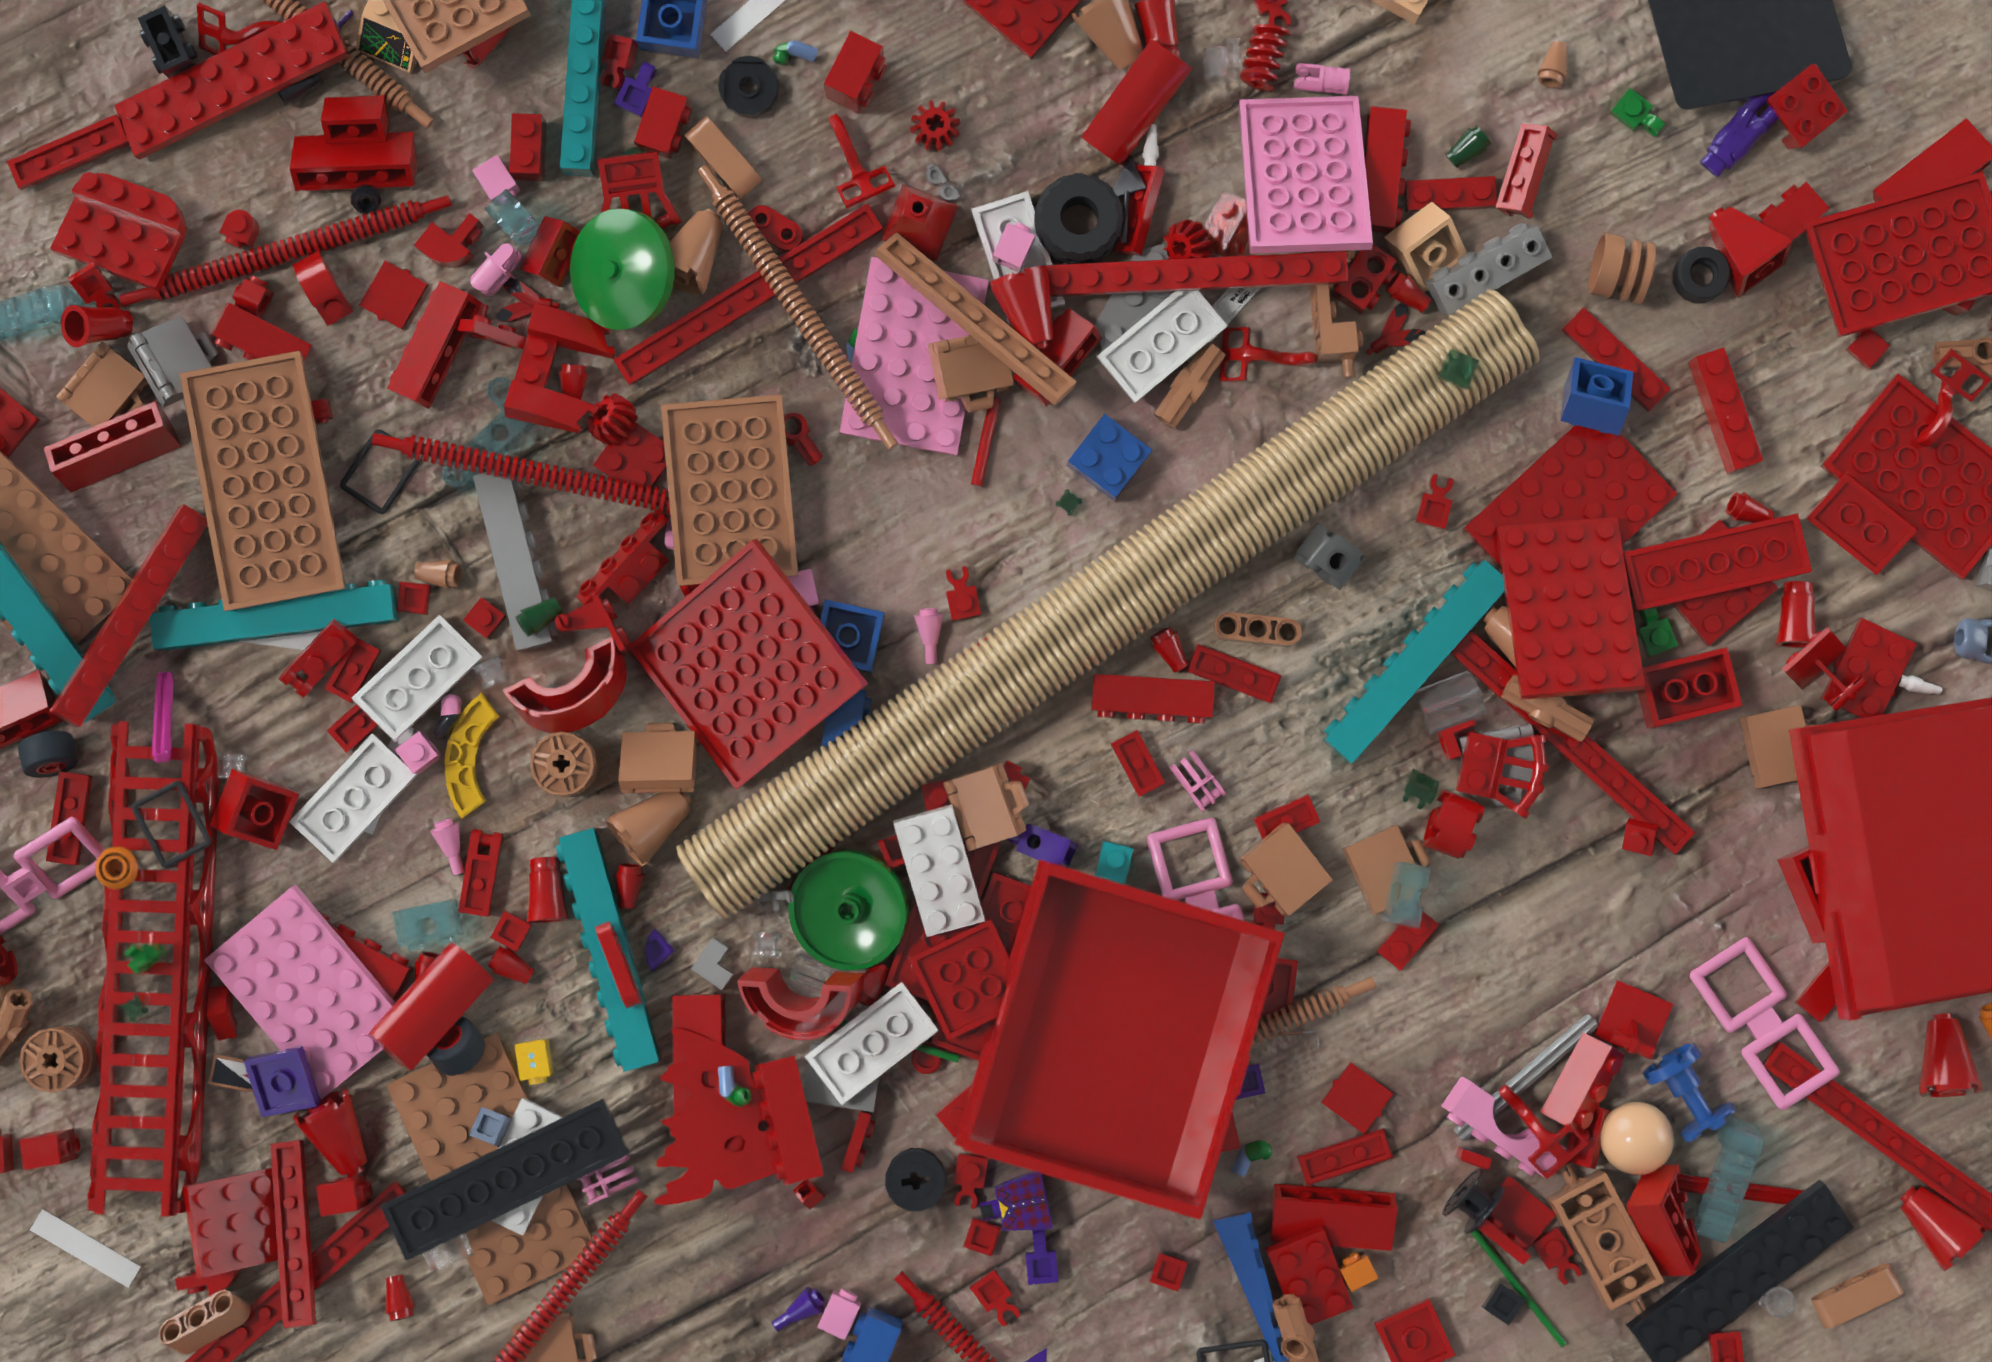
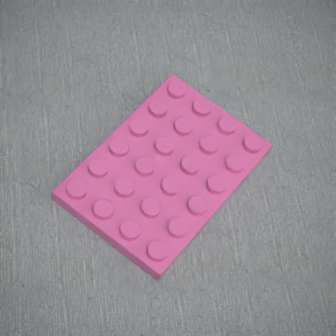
(1305, 174)
(897, 365)
(304, 987)

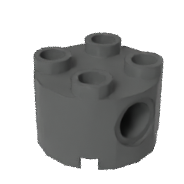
(1329, 556)

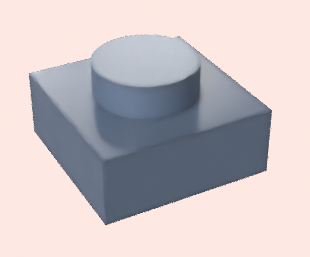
(490, 1126)

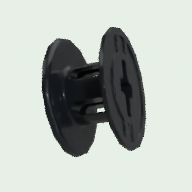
(907, 1195)
(1473, 1201)

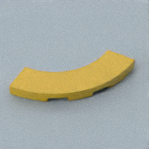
(462, 755)

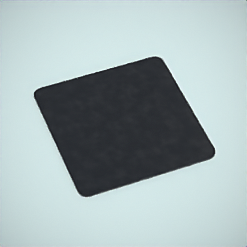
(1745, 46)

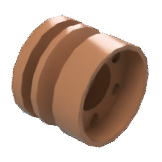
(1628, 269)
(576, 778)
(75, 1058)

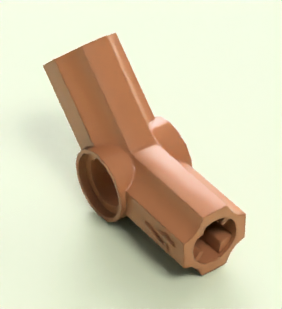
(1966, 349)
(14, 1018)

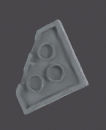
(1125, 310)

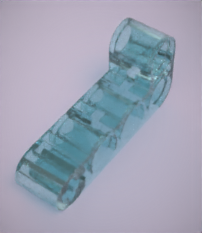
(36, 309)
(486, 438)
(1729, 1179)

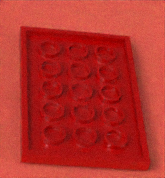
(1905, 254)
(1577, 479)
(1935, 486)
(1569, 608)

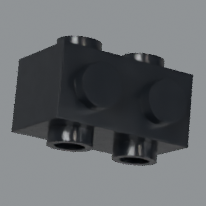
(164, 35)

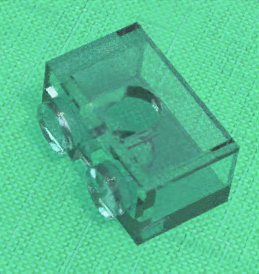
(512, 218)
(1407, 909)
(409, 924)

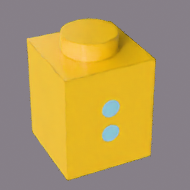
(534, 1061)

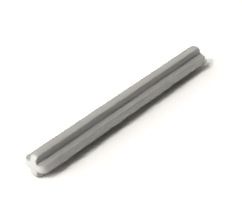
(1538, 1066)

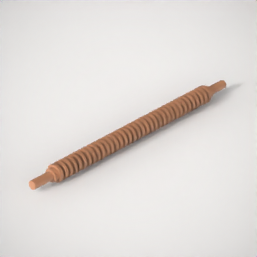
(364, 69)
(797, 307)
(1340, 996)

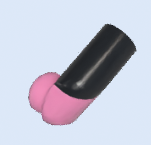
(449, 715)

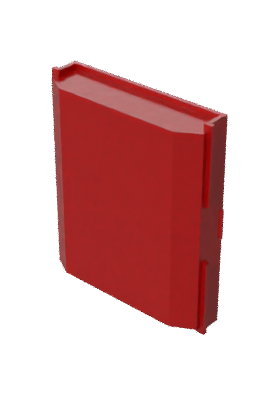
(1901, 853)
(1120, 1040)

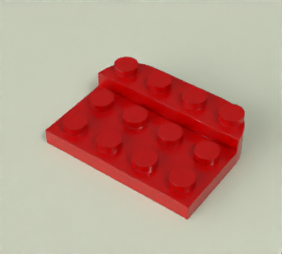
(121, 229)

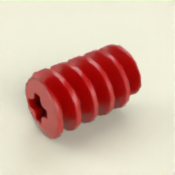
(1262, 56)

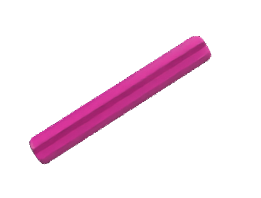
(162, 717)

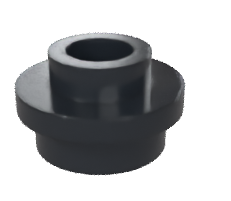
(365, 205)

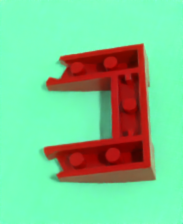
(527, 394)

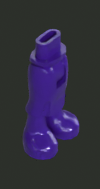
(1739, 135)

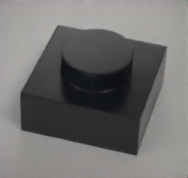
(1503, 1303)

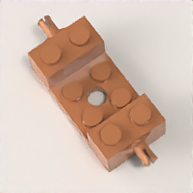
(1333, 340)
(1589, 1209)

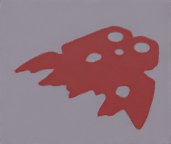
(710, 1123)

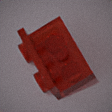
(1228, 226)

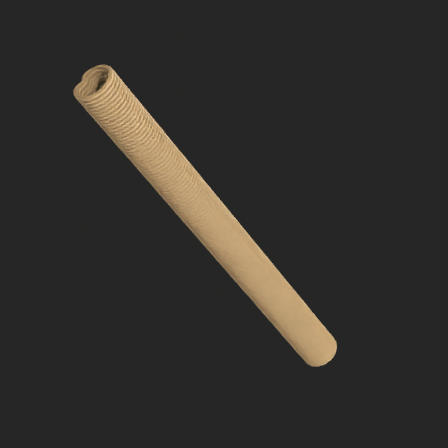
(1107, 604)

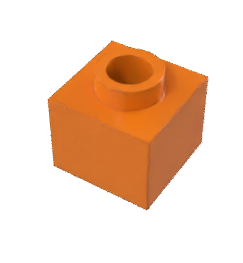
(1357, 1271)

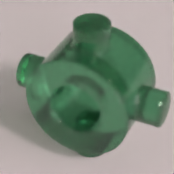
(1068, 502)
(134, 1008)

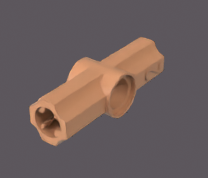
(1189, 385)
(1550, 712)
(1295, 1330)

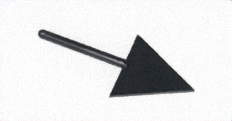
(1128, 183)

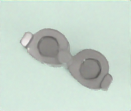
(935, 177)
(775, 896)

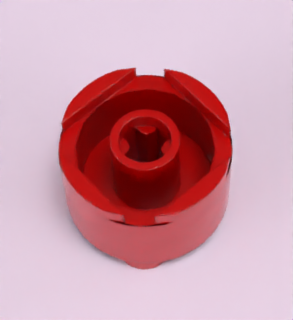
(1452, 825)

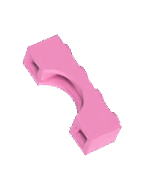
(1475, 1108)

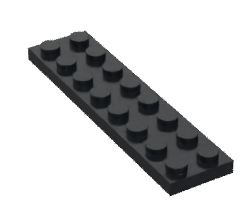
(505, 1179)
(1740, 1275)

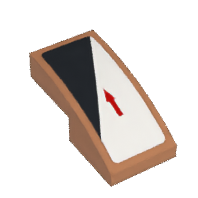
(229, 1073)

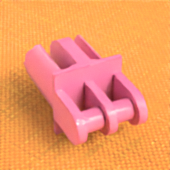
(496, 269)
(1199, 783)
(605, 1180)

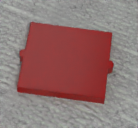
(393, 295)
(1357, 1098)

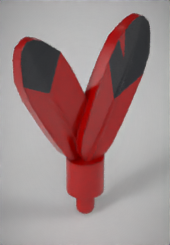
(525, 305)
(1390, 333)

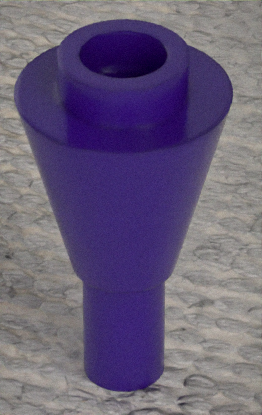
(806, 1305)

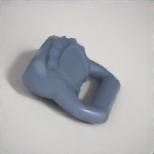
(1971, 639)

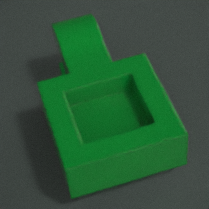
(1634, 111)
(1656, 634)
(144, 956)

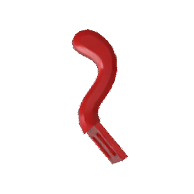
(222, 33)
(860, 176)
(1249, 354)
(1950, 387)
(1547, 1140)

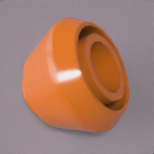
(110, 863)

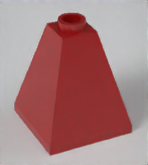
(921, 220)
(1749, 246)

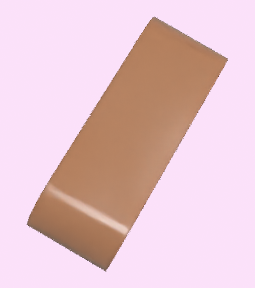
(723, 157)
(1271, 624)
(1857, 1295)
(204, 1322)

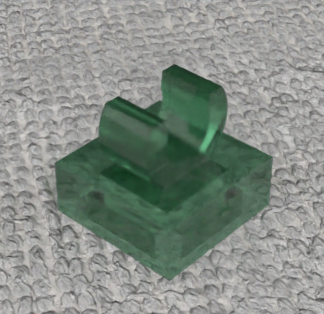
(1458, 369)
(1421, 787)

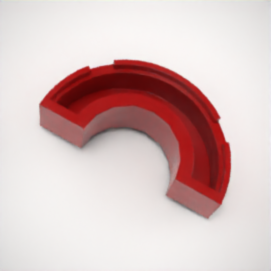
(579, 701)
(797, 1015)

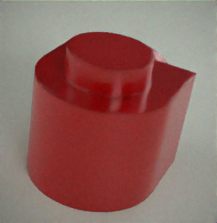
(240, 229)
(253, 296)

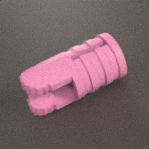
(1322, 79)

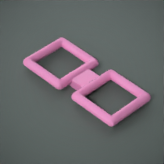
(33, 881)
(1201, 893)
(1764, 1023)

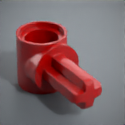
(802, 441)

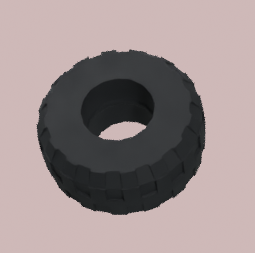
(1084, 191)

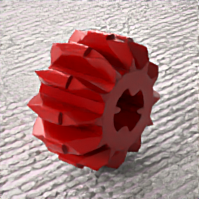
(928, 118)
(1188, 240)
(613, 419)

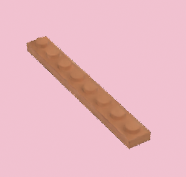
(976, 318)

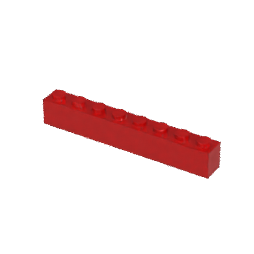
(129, 616)

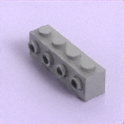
(1489, 268)

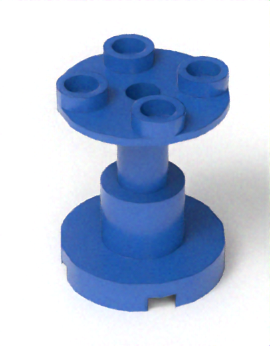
(1684, 1083)

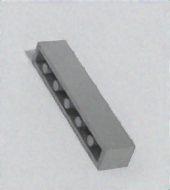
(513, 554)

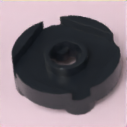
(736, 74)

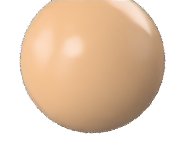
(1637, 1138)

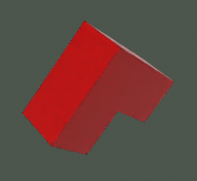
(220, 1013)

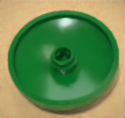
(622, 269)
(848, 910)

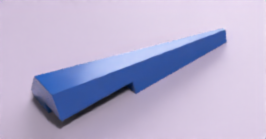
(1244, 1254)

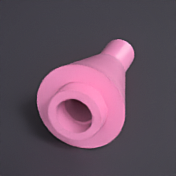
(929, 628)
(448, 838)

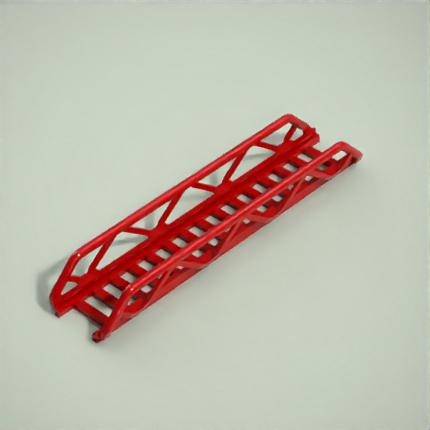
(181, 1022)

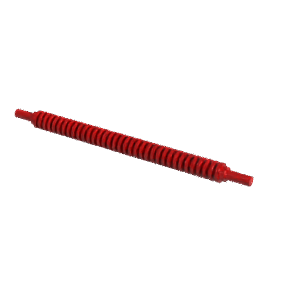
(231, 267)
(409, 447)
(924, 1302)
(547, 1311)

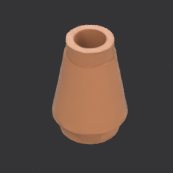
(1554, 66)
(439, 573)

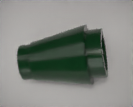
(1469, 146)
(538, 616)

